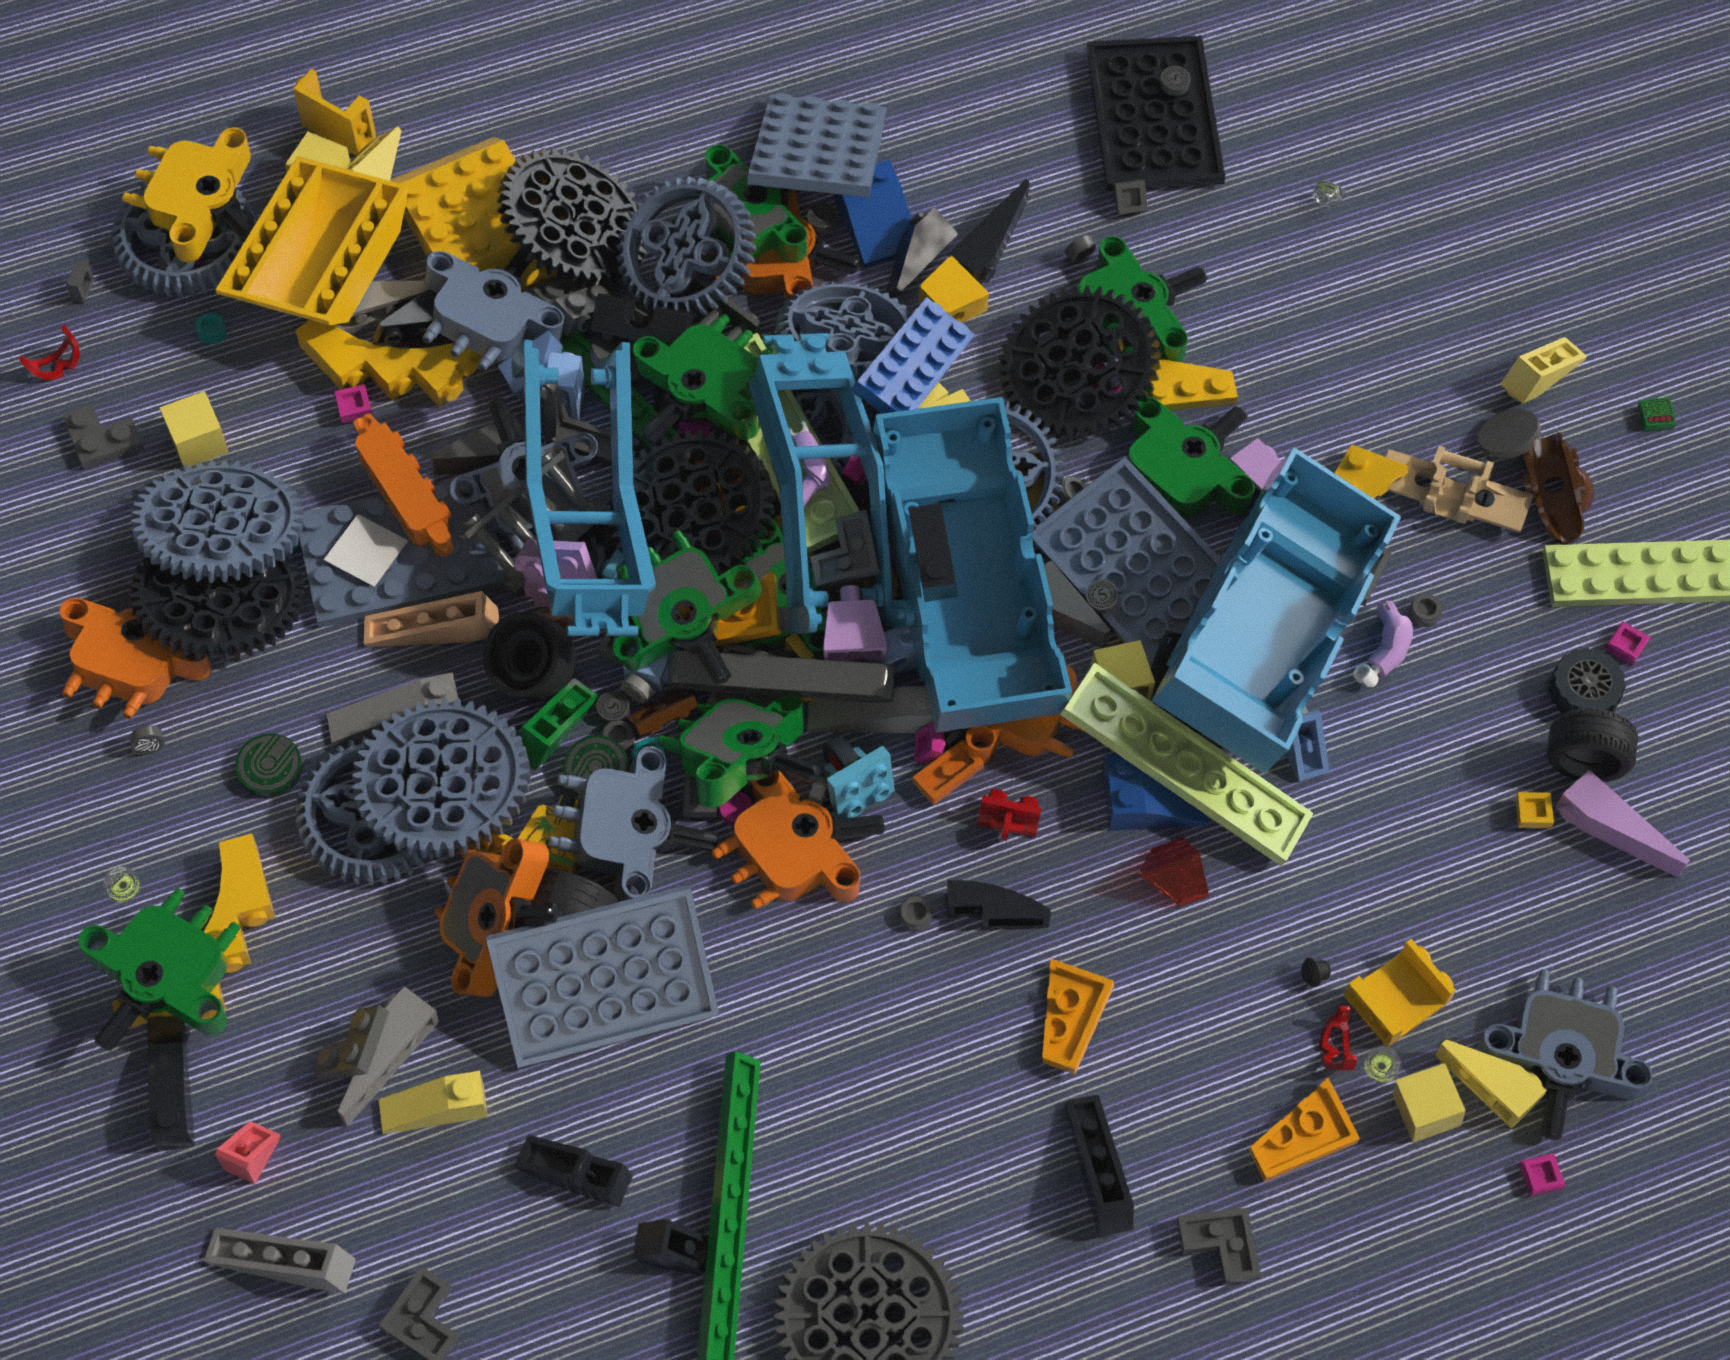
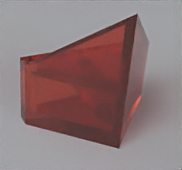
(1176, 872)

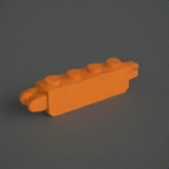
(402, 486)

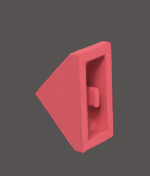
(248, 1151)

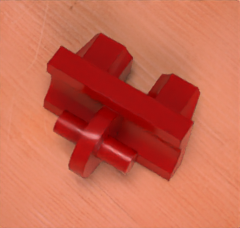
(1008, 815)

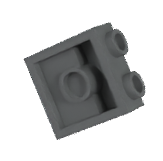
(573, 300)

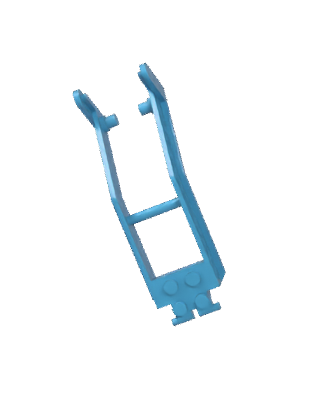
(809, 366)
(590, 602)

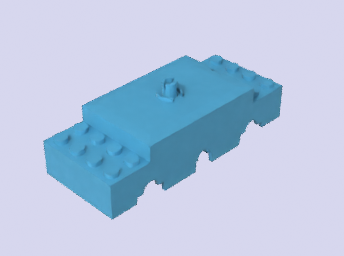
(1276, 610)
(994, 644)

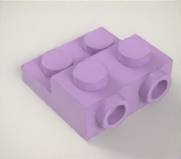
(572, 563)

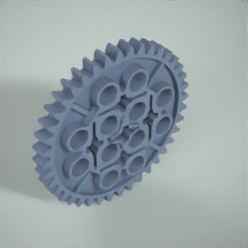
(217, 521)
(402, 742)

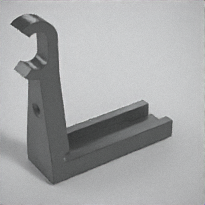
(560, 426)

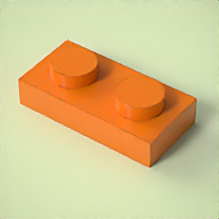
(947, 773)

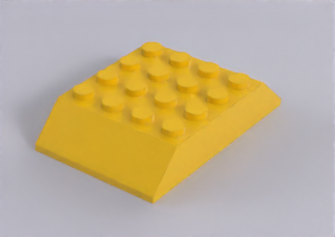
(455, 208)
(317, 242)

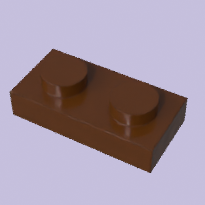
(671, 707)

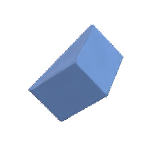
(1308, 749)

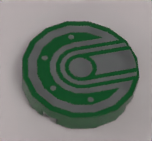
(593, 754)
(268, 765)

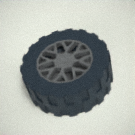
(1587, 681)

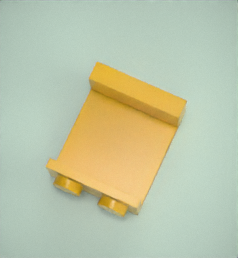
(349, 128)
(1400, 993)

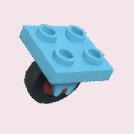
(856, 778)

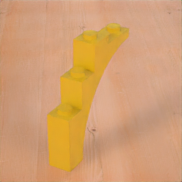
(395, 370)
(241, 899)

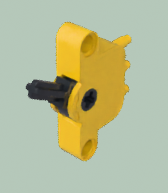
(195, 191)

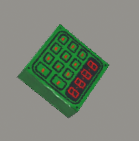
(1656, 414)

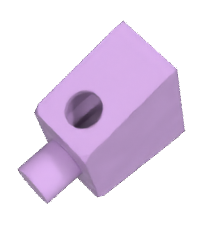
(853, 629)

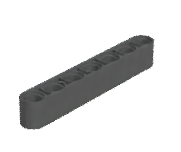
(786, 677)

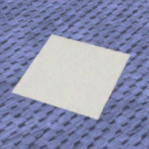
(366, 550)

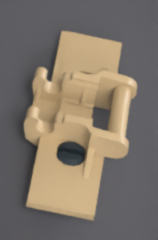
(1460, 501)

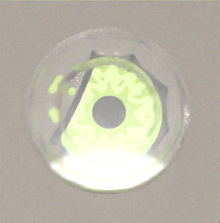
(1327, 194)
(121, 884)
(1382, 1064)

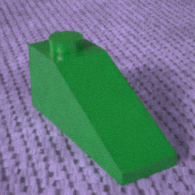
(556, 721)

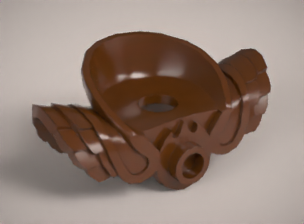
(1564, 509)

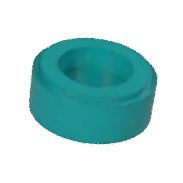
(211, 328)

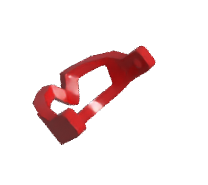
(33, 365)
(1340, 1021)

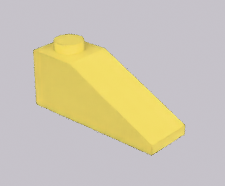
(379, 156)
(1541, 369)
(1498, 1083)
(435, 1103)

